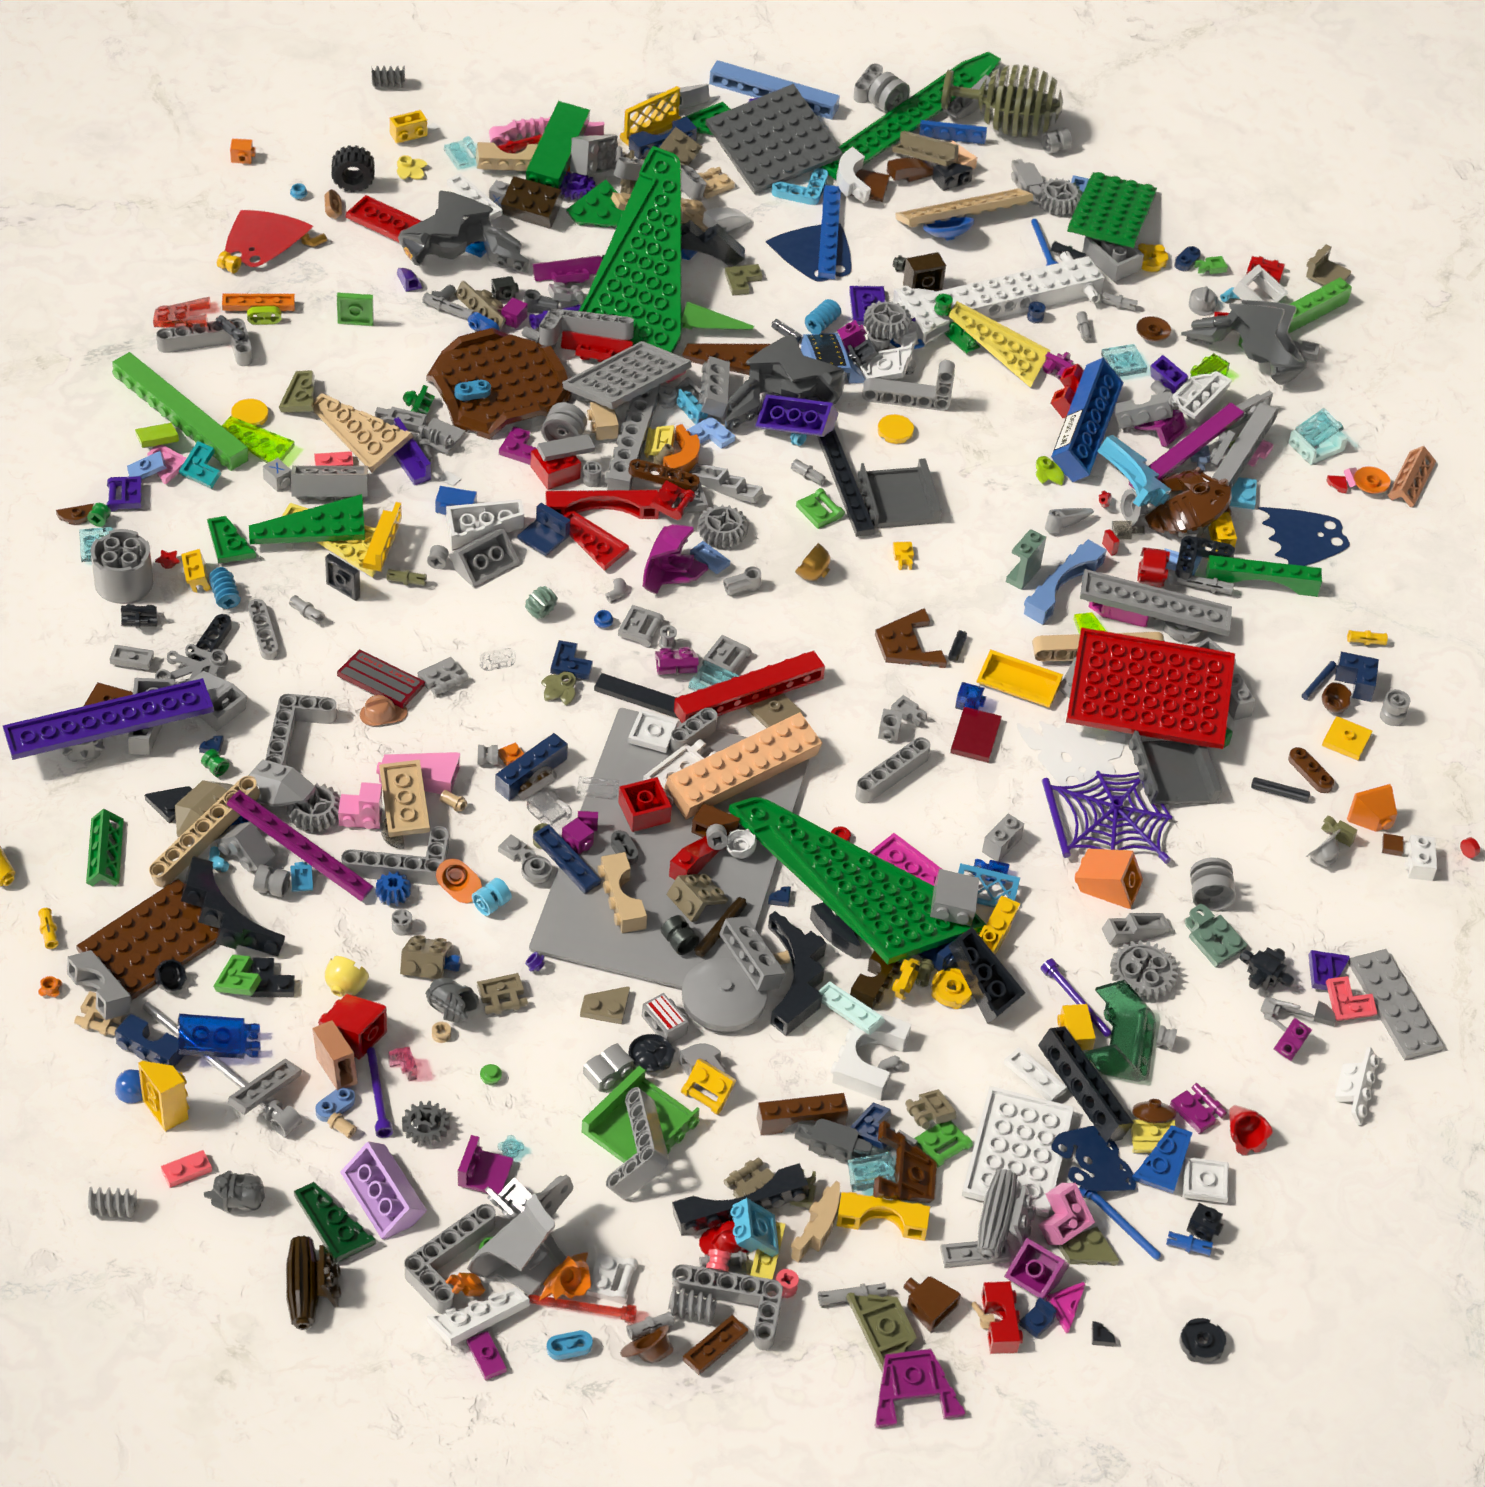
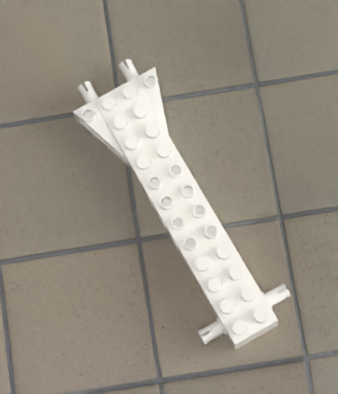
(1004, 294)

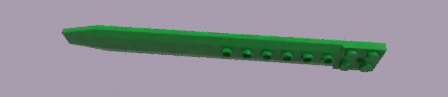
(919, 107)

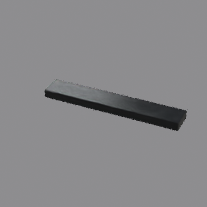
(636, 694)

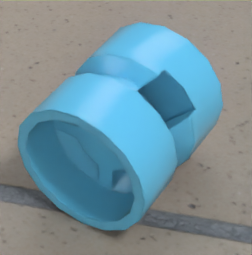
(491, 896)

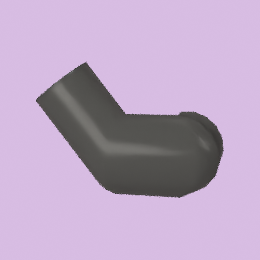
(447, 292)

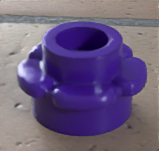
(535, 961)

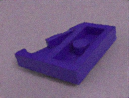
(1325, 966)

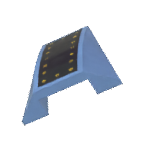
(832, 350)

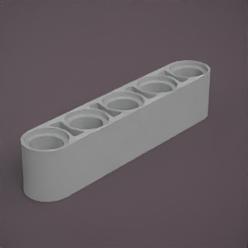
(892, 770)

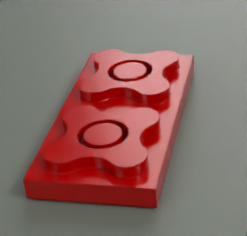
(381, 217)

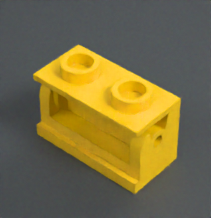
(1223, 530)
(1079, 1024)

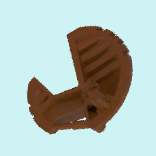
(1195, 507)

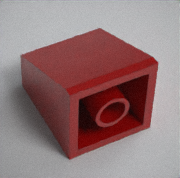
(358, 1021)

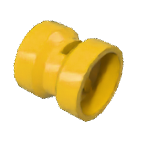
(231, 263)

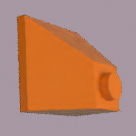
(1374, 808)

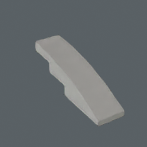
(732, 486)

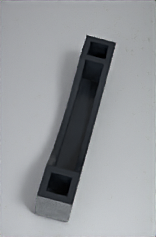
(699, 1213)

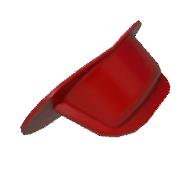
(720, 1239)

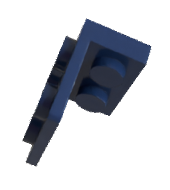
(546, 531)

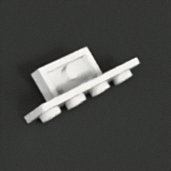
(1356, 1083)

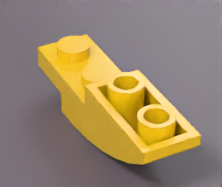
(999, 923)

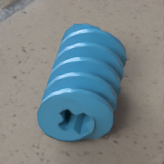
(822, 316)
(224, 588)

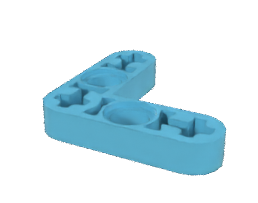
(780, 189)

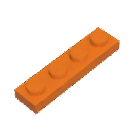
(243, 302)

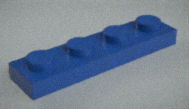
(953, 132)

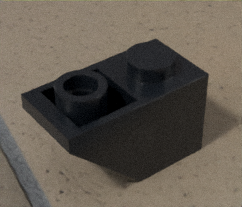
(952, 175)

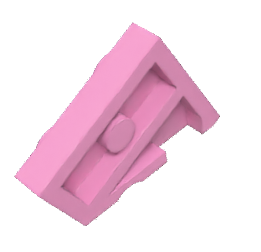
(172, 460)

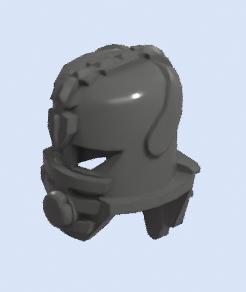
(445, 997)
(236, 1191)

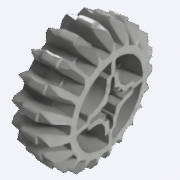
(1059, 196)
(887, 320)
(722, 526)
(318, 811)

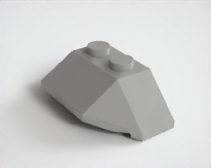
(281, 784)

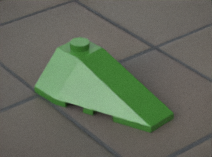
(703, 318)

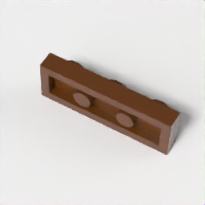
(715, 1344)

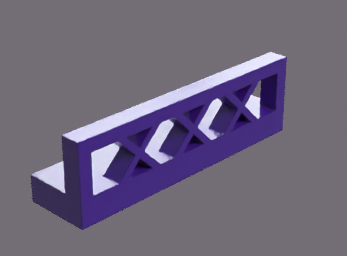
(412, 459)

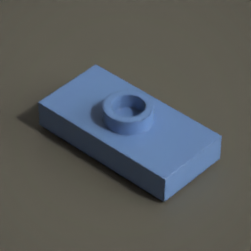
(147, 465)
(712, 558)

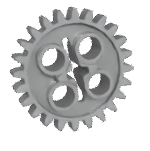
(1157, 977)

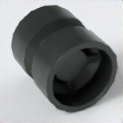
(679, 934)

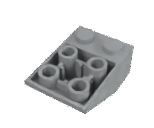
(593, 154)
(226, 700)

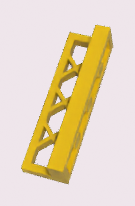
(383, 538)

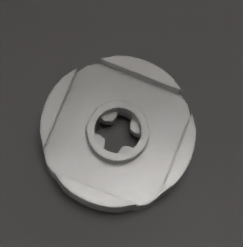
(1181, 633)

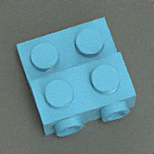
(754, 1227)

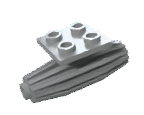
(1004, 1214)

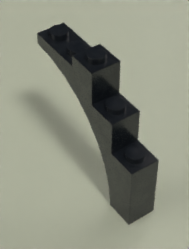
(713, 241)
(217, 912)
(804, 953)

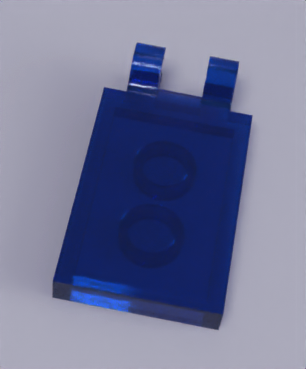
(217, 1036)

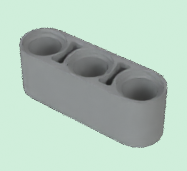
(864, 83)
(695, 728)

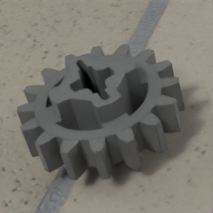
(425, 1123)

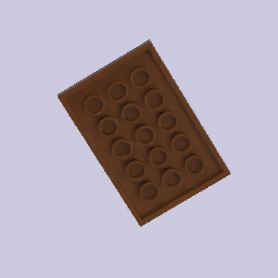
(150, 934)

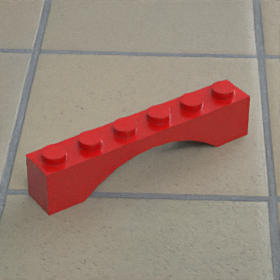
(628, 501)

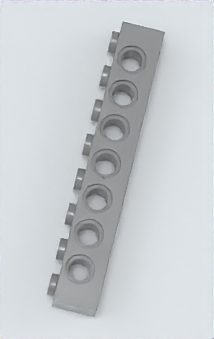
(632, 440)

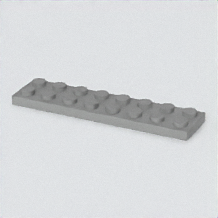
(1156, 602)

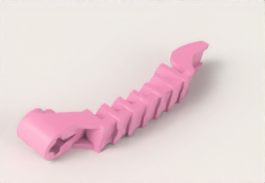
(502, 134)

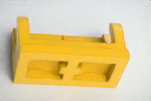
(195, 570)

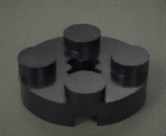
(1202, 1352)

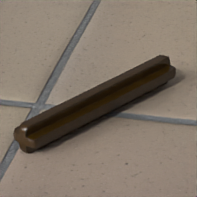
(713, 935)

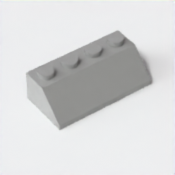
(328, 481)

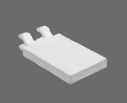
(677, 761)

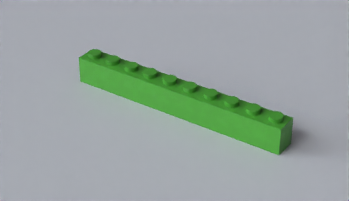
(179, 410)

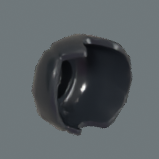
(170, 975)

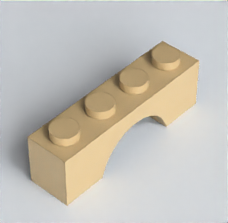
(491, 157)
(628, 911)

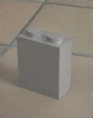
(954, 897)

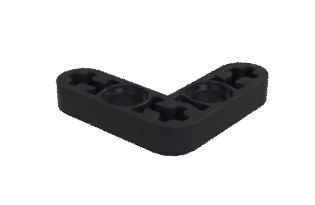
(1197, 550)

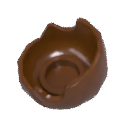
(1336, 697)

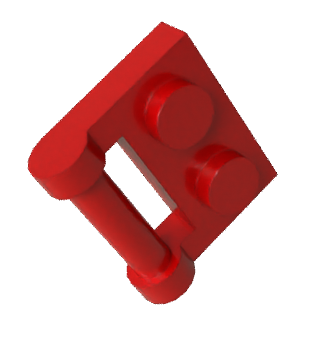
(666, 498)

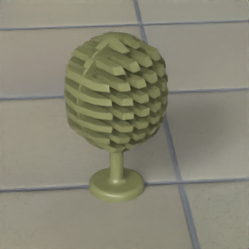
(1011, 99)

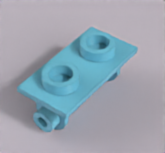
(687, 403)

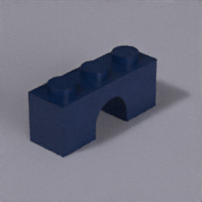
(133, 1036)

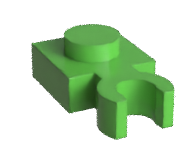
(1211, 264)

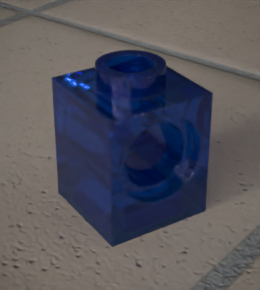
(970, 696)

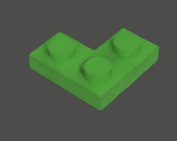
(235, 978)

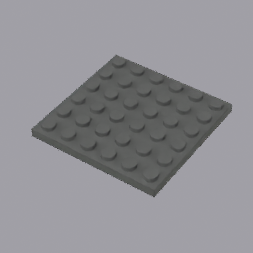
(774, 138)

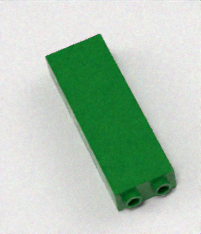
(553, 151)

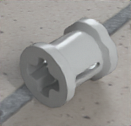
(671, 638)

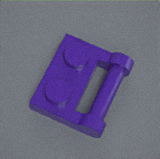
(130, 493)

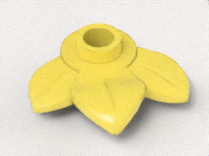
(410, 167)

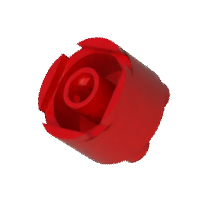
(1152, 567)

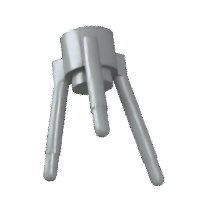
(1273, 1006)

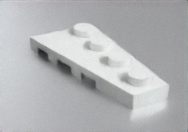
(478, 1315)

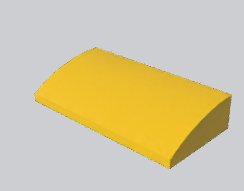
(1020, 678)

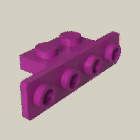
(567, 270)

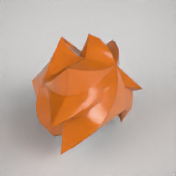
(568, 1278)

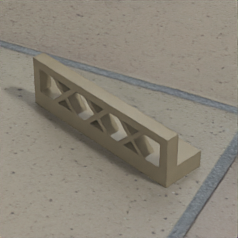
(927, 148)

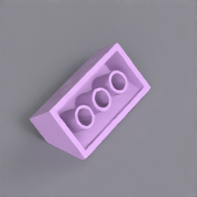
(382, 1190)

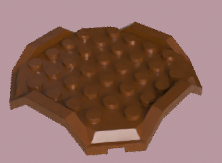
(521, 374)

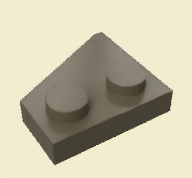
(606, 1005)

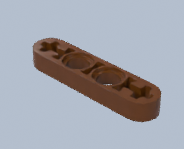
(664, 473)

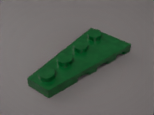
(332, 1224)

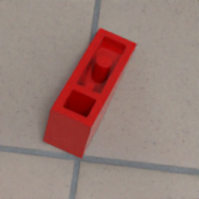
(691, 858)

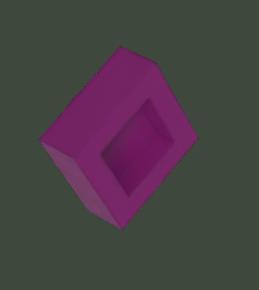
(589, 818)

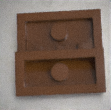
(876, 181)

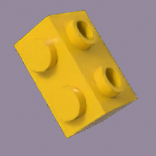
(408, 126)

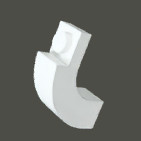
(846, 179)

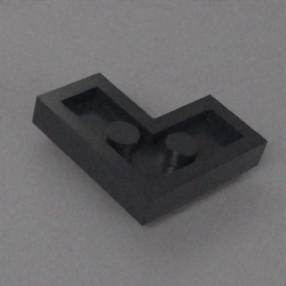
(271, 984)

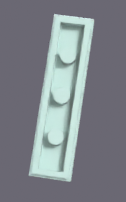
(851, 1008)

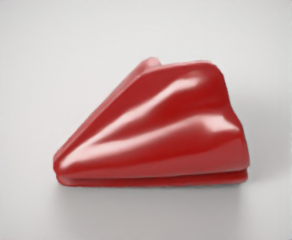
(1248, 1129)

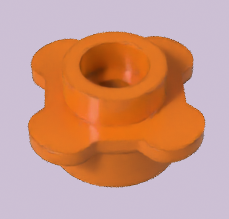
(47, 982)

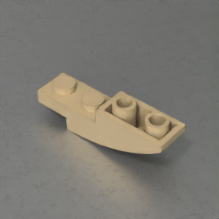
(820, 1224)

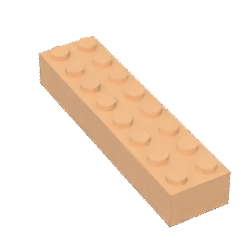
(743, 765)

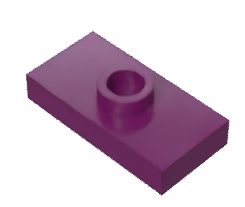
(486, 1355)

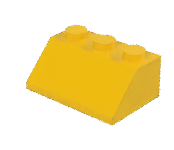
(164, 1093)

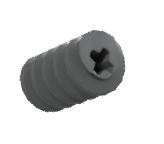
(388, 76)

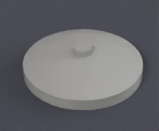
(721, 995)

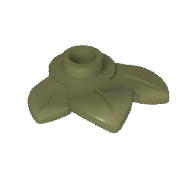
(557, 688)

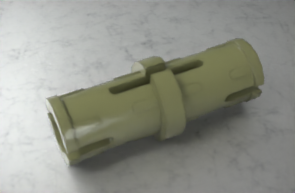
(406, 577)

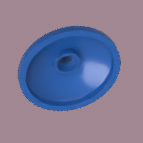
(950, 228)

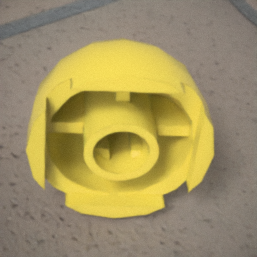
(344, 977)

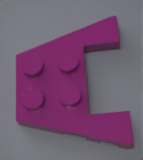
(913, 1376)

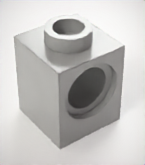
(890, 725)

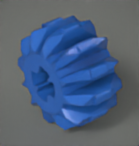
(393, 888)

